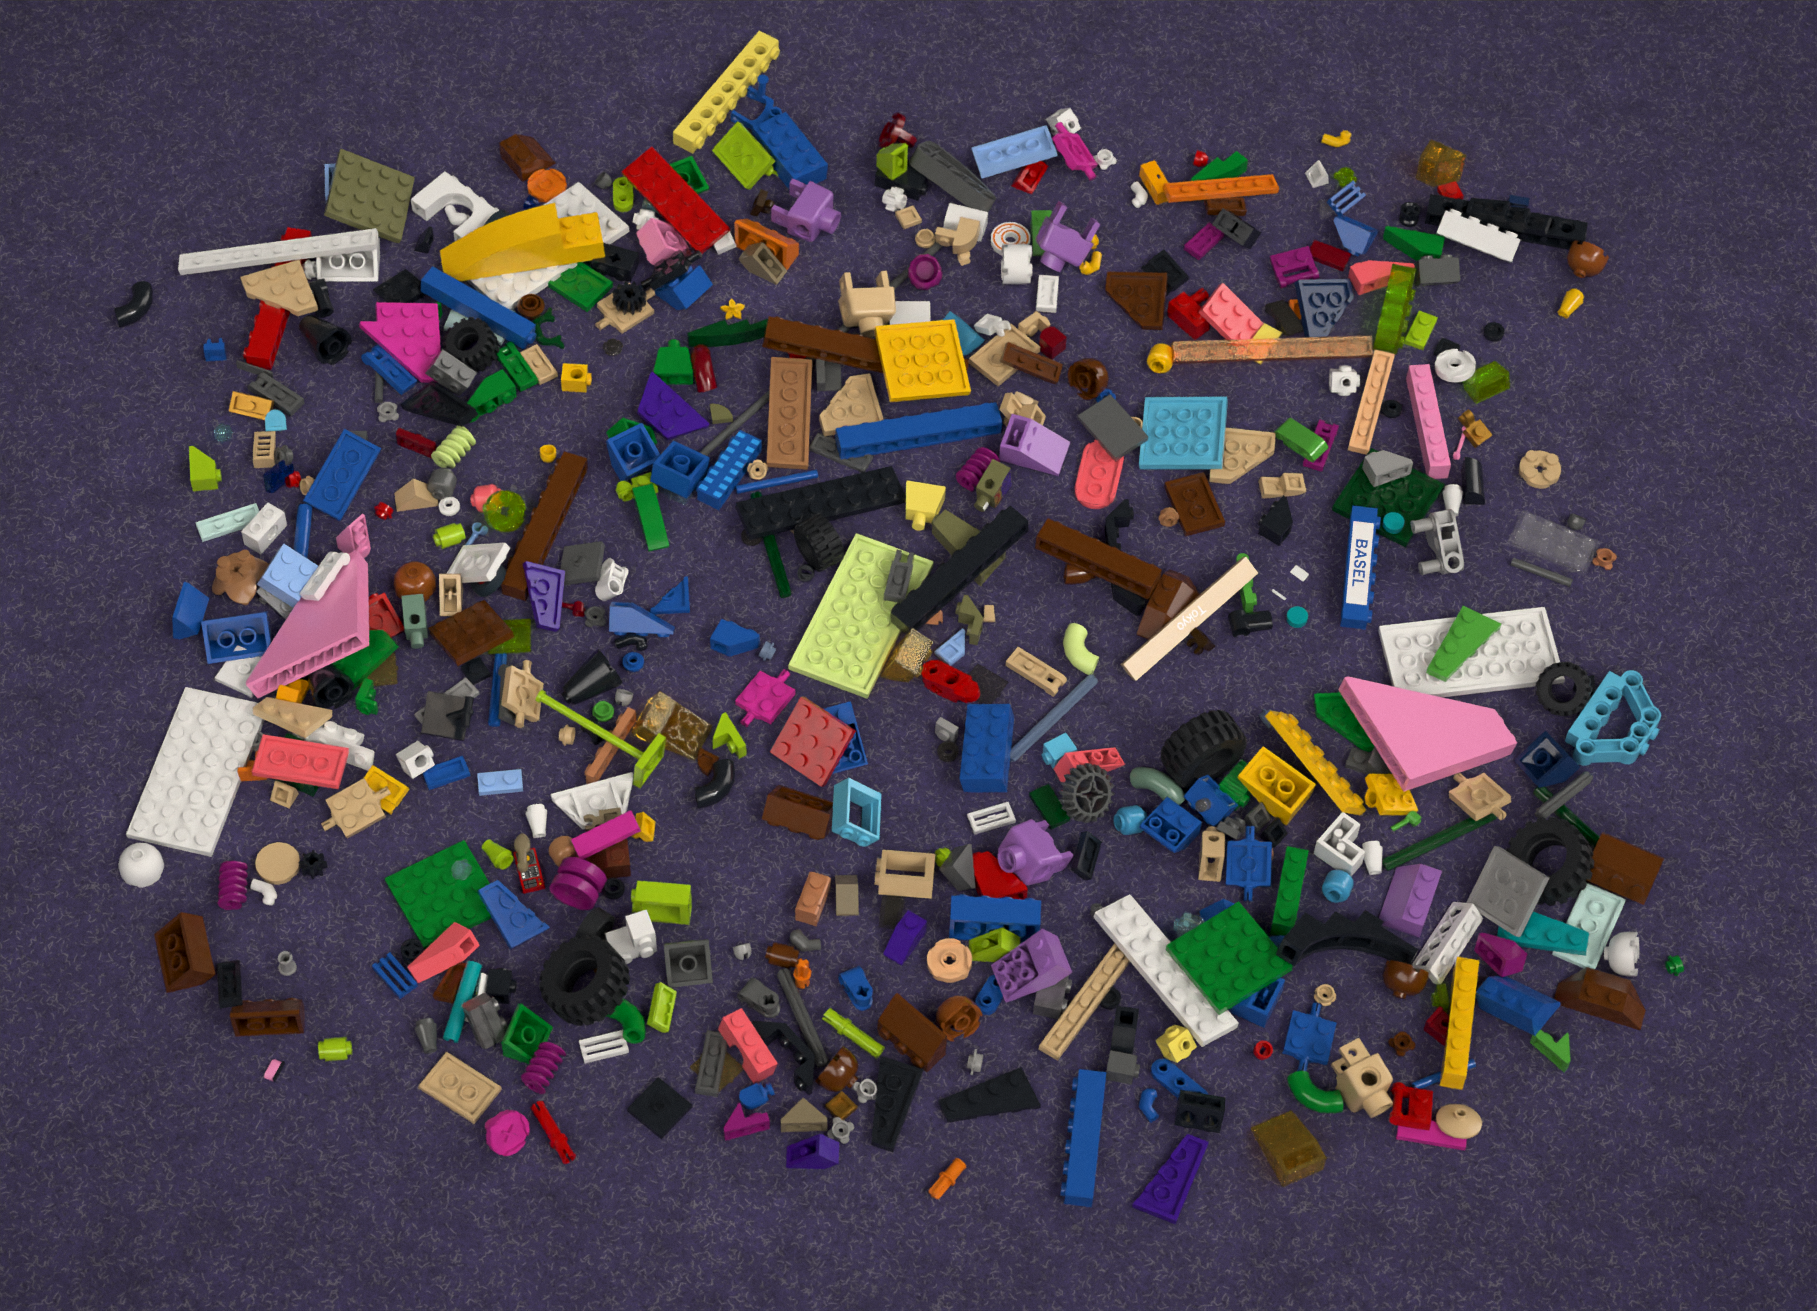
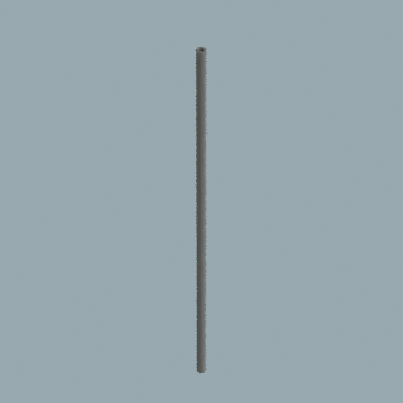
(765, 398)

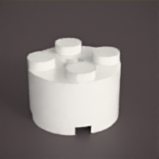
(1016, 263)

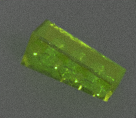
(1395, 309)

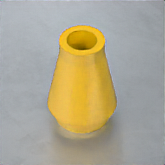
(1571, 302)

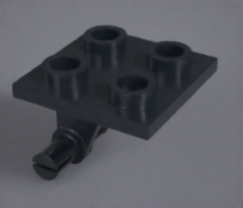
(447, 715)

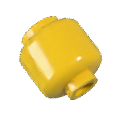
(1160, 358)

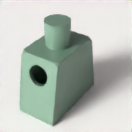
(415, 619)

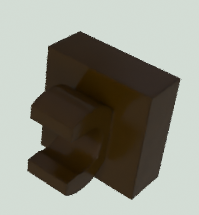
(761, 204)
(1201, 640)

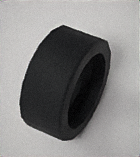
(596, 924)

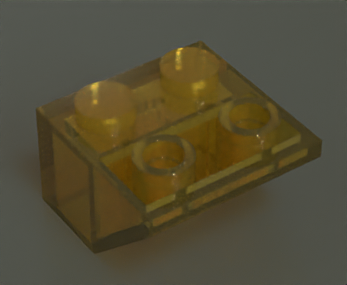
(1440, 164)

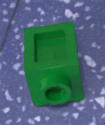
(365, 698)

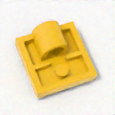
(1388, 796)

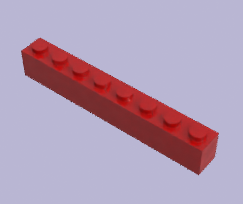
(270, 321)

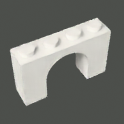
(449, 191)

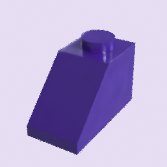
(905, 937)
(813, 1153)

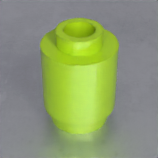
(449, 535)
(334, 1049)

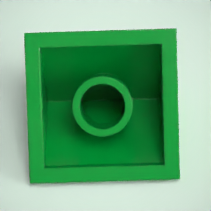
(691, 174)
(524, 1035)

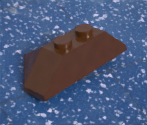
(1169, 598)
(1602, 997)

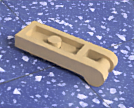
(1035, 671)

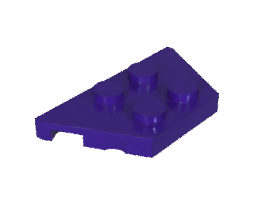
(668, 411)

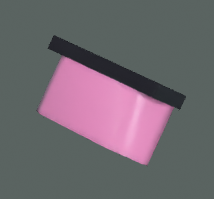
(274, 1070)

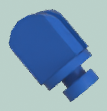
(755, 1095)

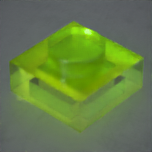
(1440, 997)

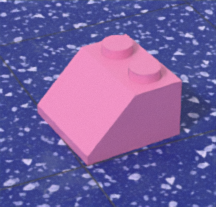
(660, 240)

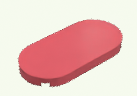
(1097, 477)

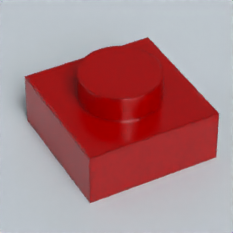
(1450, 190)

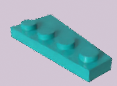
(1550, 935)

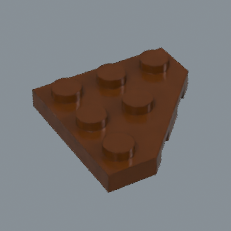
(1140, 296)

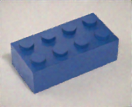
(791, 150)
(987, 748)
(983, 914)

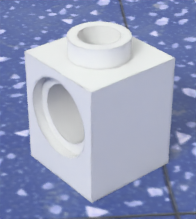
(408, 756)

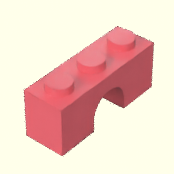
(757, 1058)

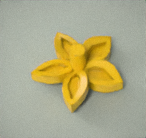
(732, 310)

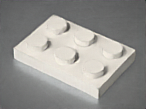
(479, 561)

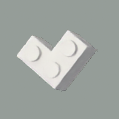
(1337, 845)
(635, 939)

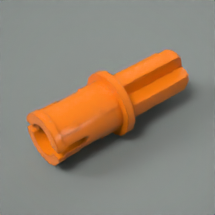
(802, 973)
(947, 1178)

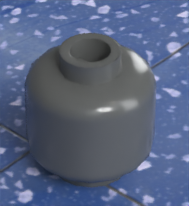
(442, 483)

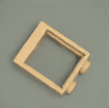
(903, 884)

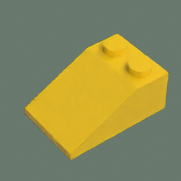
(1276, 785)

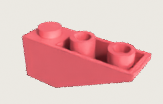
(1105, 758)
(446, 951)

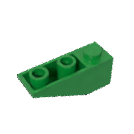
(1414, 243)
(492, 393)

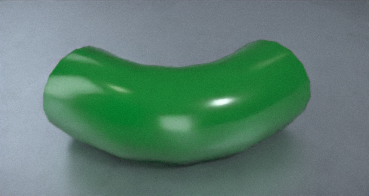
(631, 1020)
(1313, 1097)

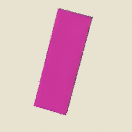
(605, 835)
(1432, 1137)

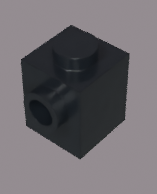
(501, 985)

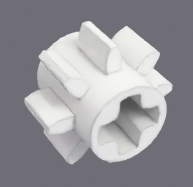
(894, 199)
(642, 217)

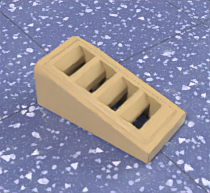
(264, 461)

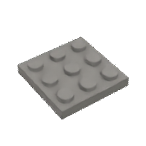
(1507, 891)

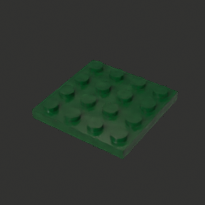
(1408, 496)

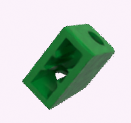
(674, 364)

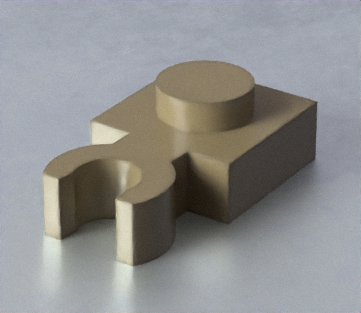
(604, 816)

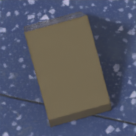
(846, 895)
(803, 1118)

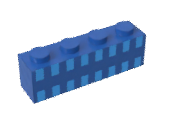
(728, 469)

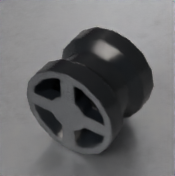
(1409, 214)
(408, 948)

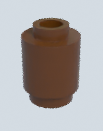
(782, 955)

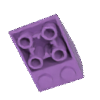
(1033, 446)
(1031, 966)

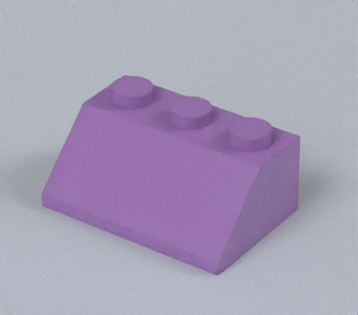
(1410, 898)

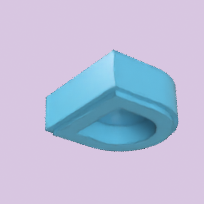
(275, 420)

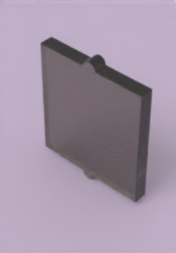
(989, 684)

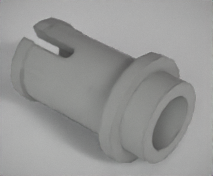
(286, 964)

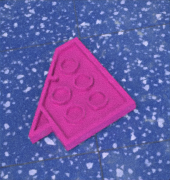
(407, 334)

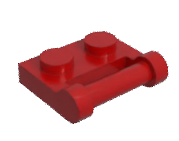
(1418, 1107)

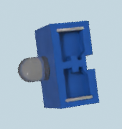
(1210, 801)

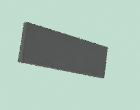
(252, 369)

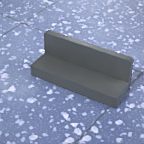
(828, 376)

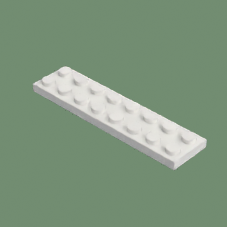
(1146, 950)

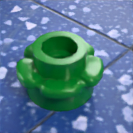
(1674, 965)

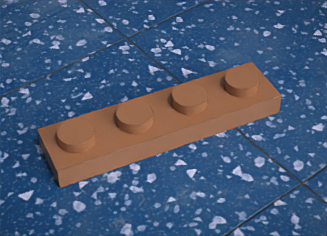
(606, 753)

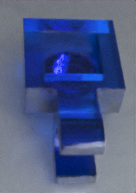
(276, 476)

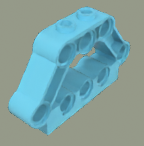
(1614, 749)

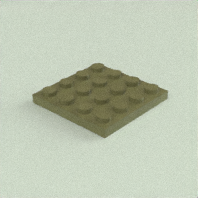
(369, 195)

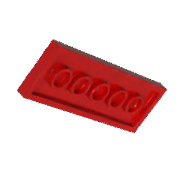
(675, 200)

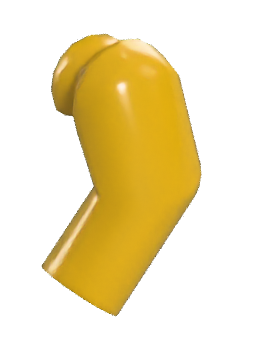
(1093, 266)

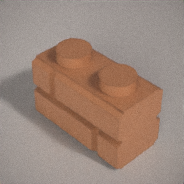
(813, 898)

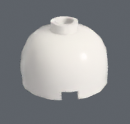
(140, 865)
(1623, 953)

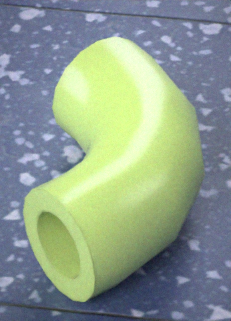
(1076, 650)

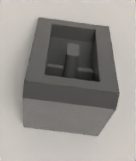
(959, 868)

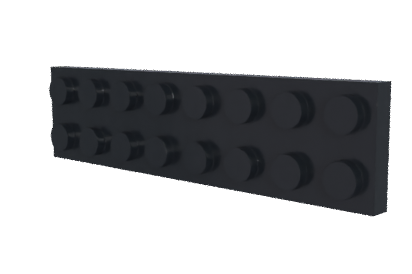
(830, 498)

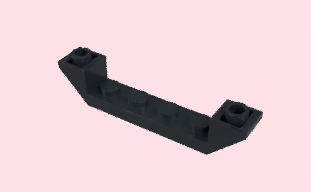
(1120, 518)

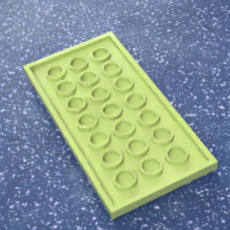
(853, 623)

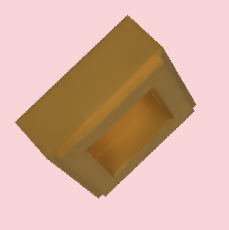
(841, 1106)

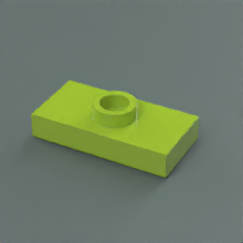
(661, 1007)

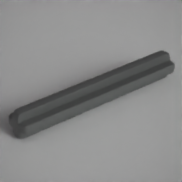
(1564, 795)

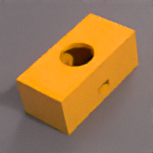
(1149, 177)

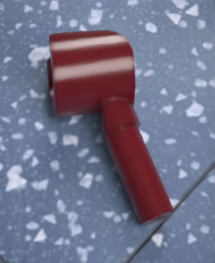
(577, 607)

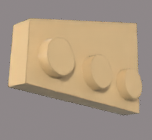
(292, 716)

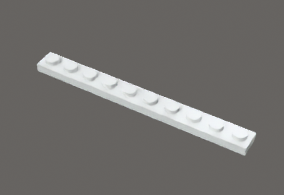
(278, 251)

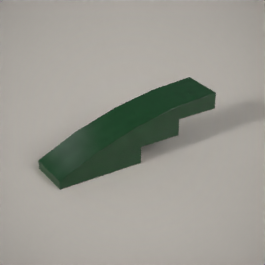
(723, 334)

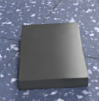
(1112, 427)

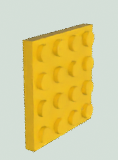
(922, 360)

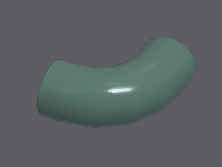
(1157, 782)

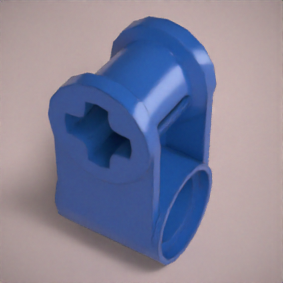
(857, 987)

